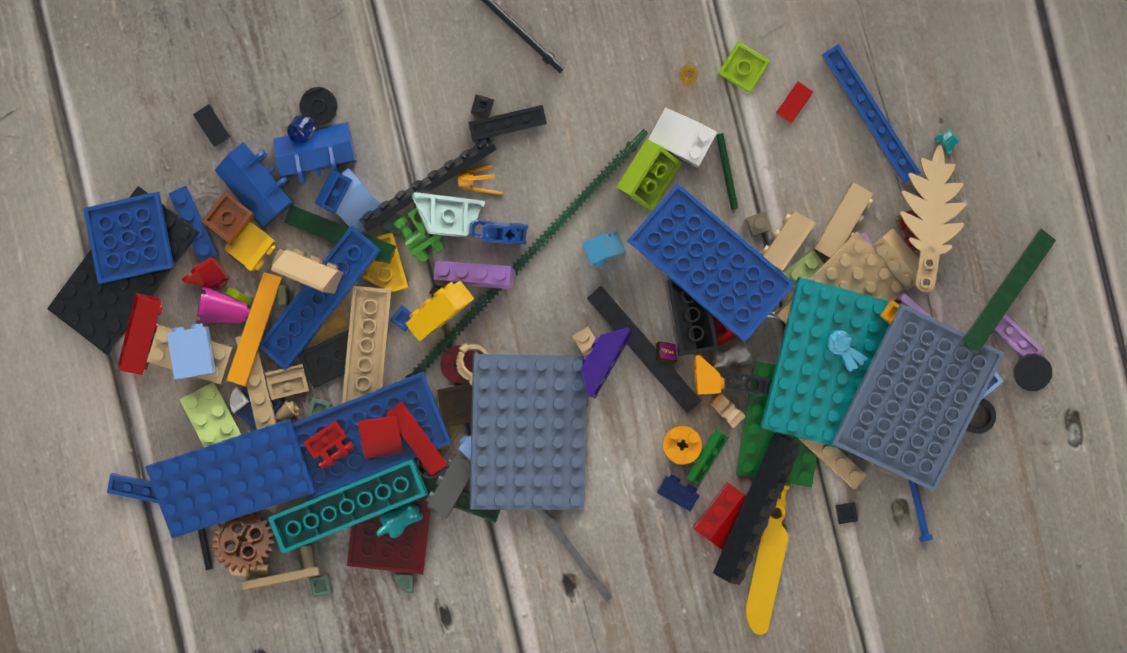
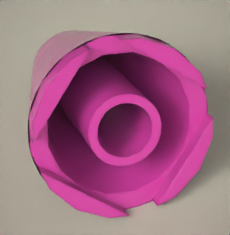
(220, 308)

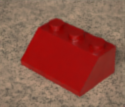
(720, 515)

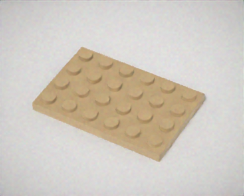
(856, 269)

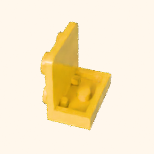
(252, 247)

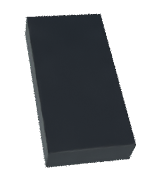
(211, 125)

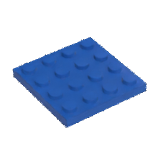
(128, 237)

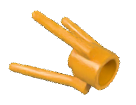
(467, 179)

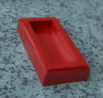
(794, 102)

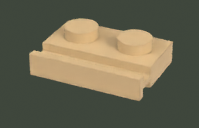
(286, 382)

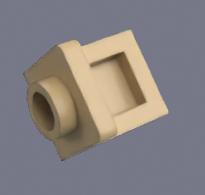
(584, 340)

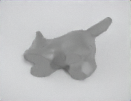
(736, 355)

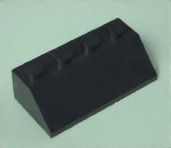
(690, 321)

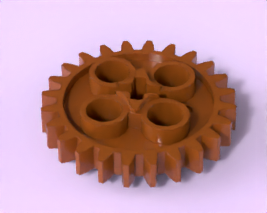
(260, 546)

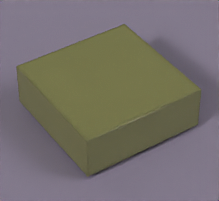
(283, 291)

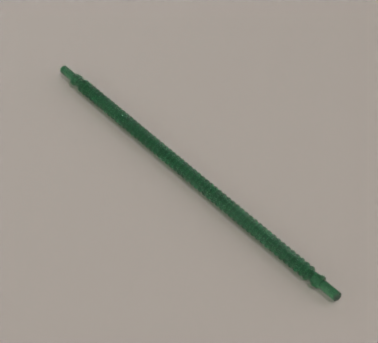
(630, 147)

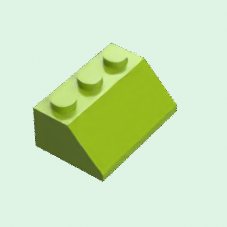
(649, 175)

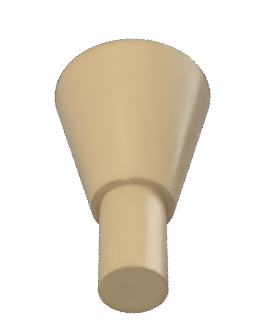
(287, 411)

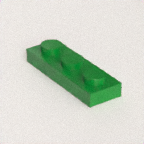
(707, 457)

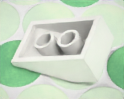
(682, 137)

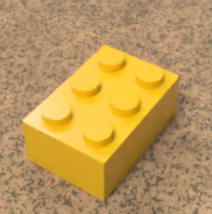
(439, 309)

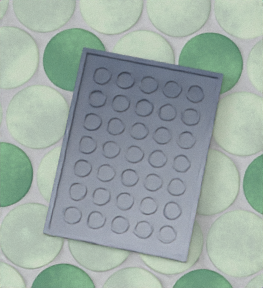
(917, 398)
(527, 432)

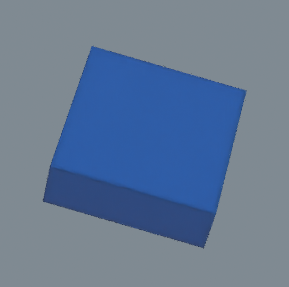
(401, 317)

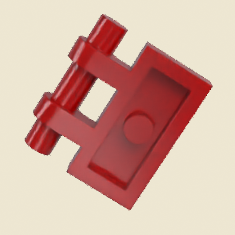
(325, 439)

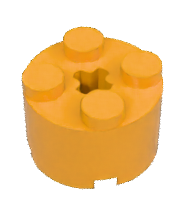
(688, 453)

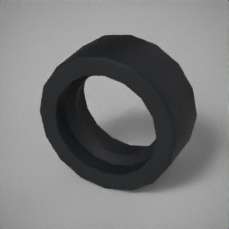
(990, 421)

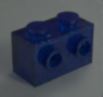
(676, 492)

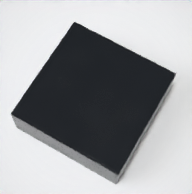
(846, 513)

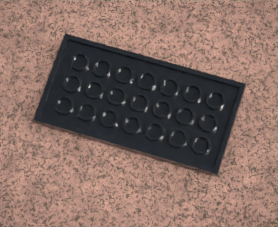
(104, 309)

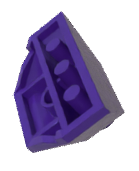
(603, 358)

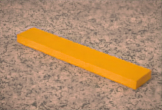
(254, 329)

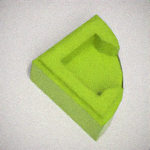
(239, 296)

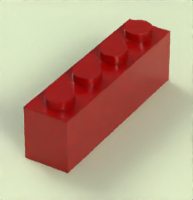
(139, 334)

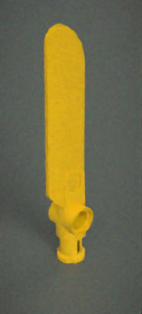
(767, 570)

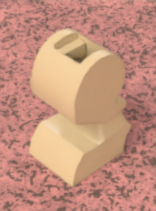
(727, 410)

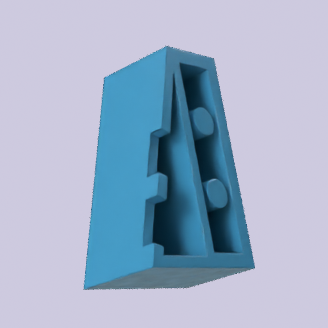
(603, 248)

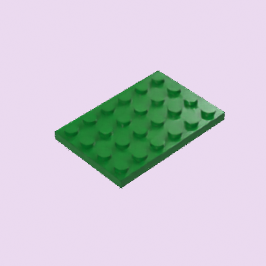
(756, 439)

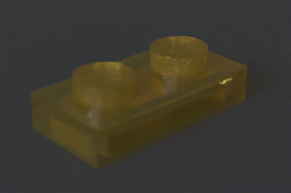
(335, 324)

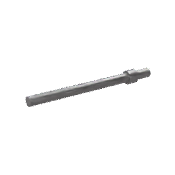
(551, 523)

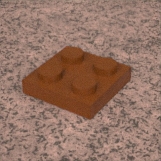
(228, 218)

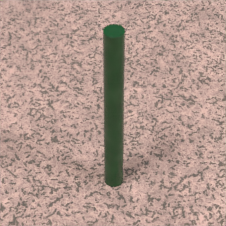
(727, 171)

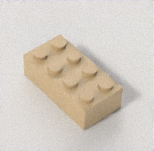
(161, 356)

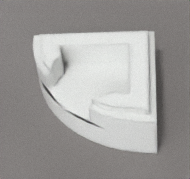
(237, 400)

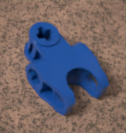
(500, 232)

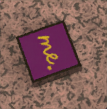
(666, 352)

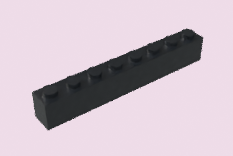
(757, 509)

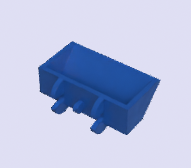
(324, 150)
(254, 184)

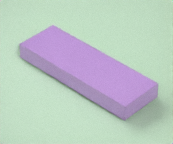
(1016, 337)

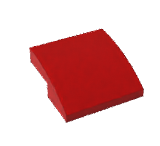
(380, 436)

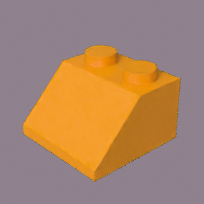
(706, 377)

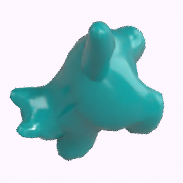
(396, 521)

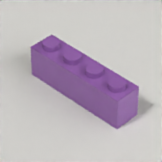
(474, 274)

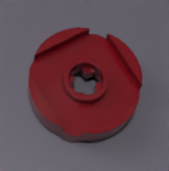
(449, 359)

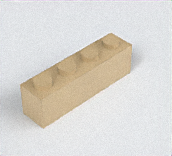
(843, 220)

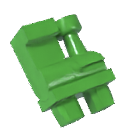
(420, 239)

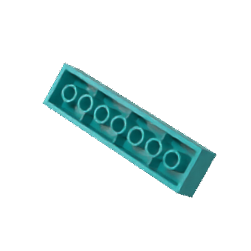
(348, 506)

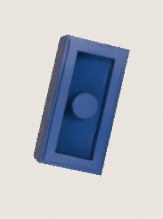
(333, 191)

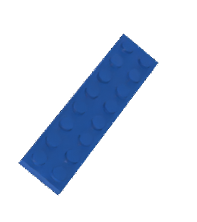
(313, 307)

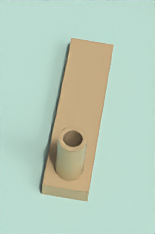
(308, 572)

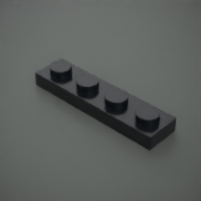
(507, 123)

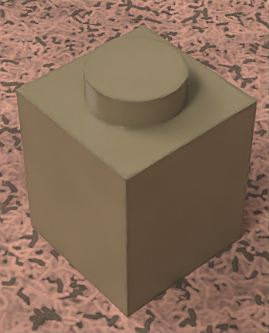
(758, 224)

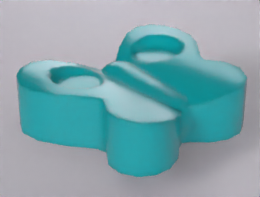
(948, 140)

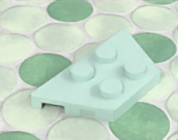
(447, 214)

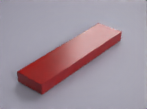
(417, 439)

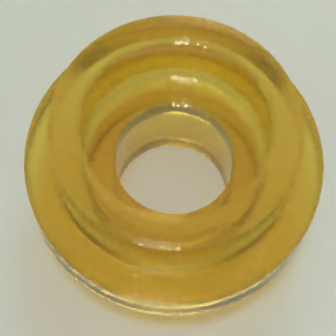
(686, 68)

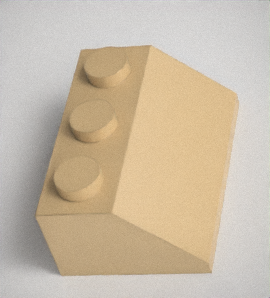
(787, 240)
(308, 270)

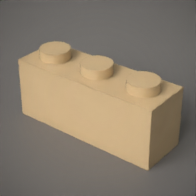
(898, 257)

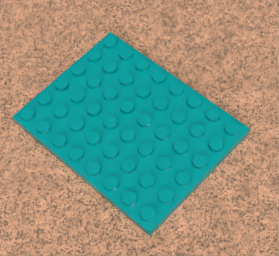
(809, 381)

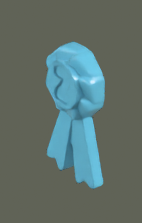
(839, 343)

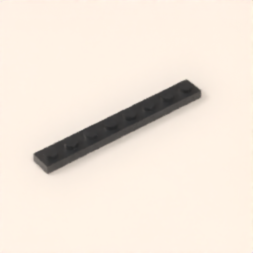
(432, 181)
(644, 350)

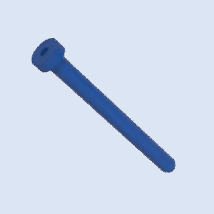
(925, 536)

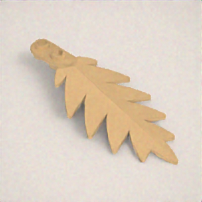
(932, 214)

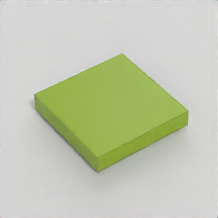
(743, 67)

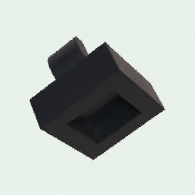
(482, 106)

